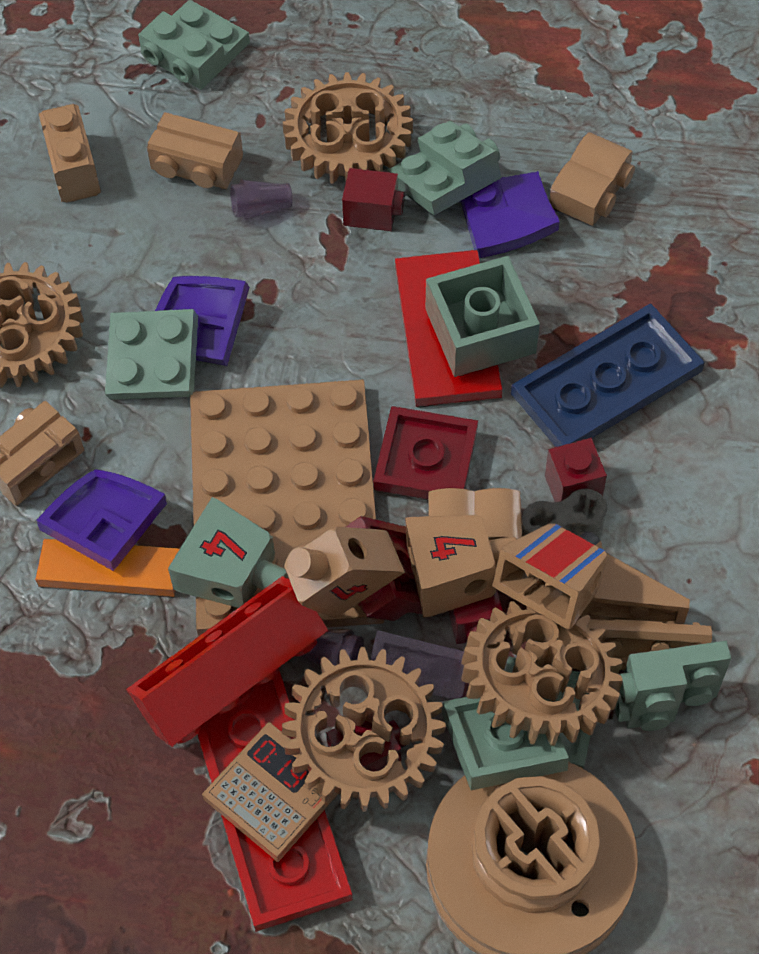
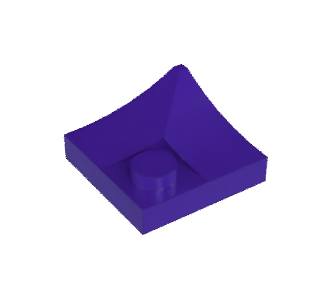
(509, 214)
(219, 311)
(102, 515)

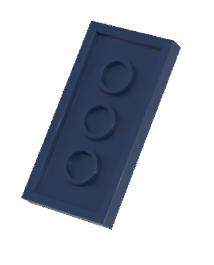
(607, 377)

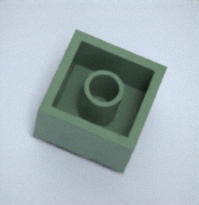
(481, 316)

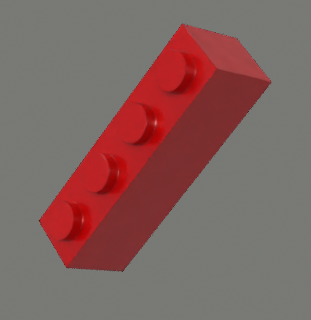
(226, 662)

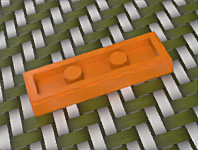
(140, 572)

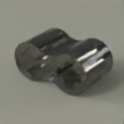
(578, 513)

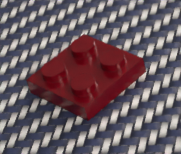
(424, 452)

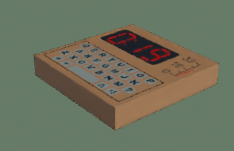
(265, 795)

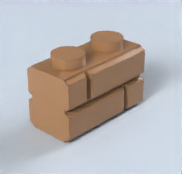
(195, 151)
(69, 153)
(35, 451)

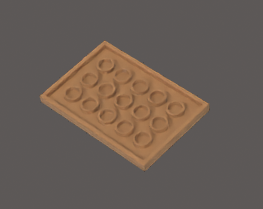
(286, 462)

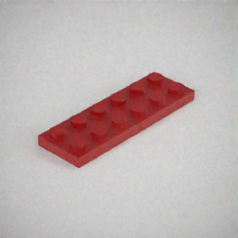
(311, 871)

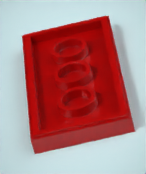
(429, 368)

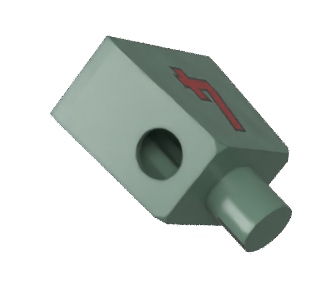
(225, 558)

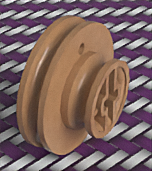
(521, 902)

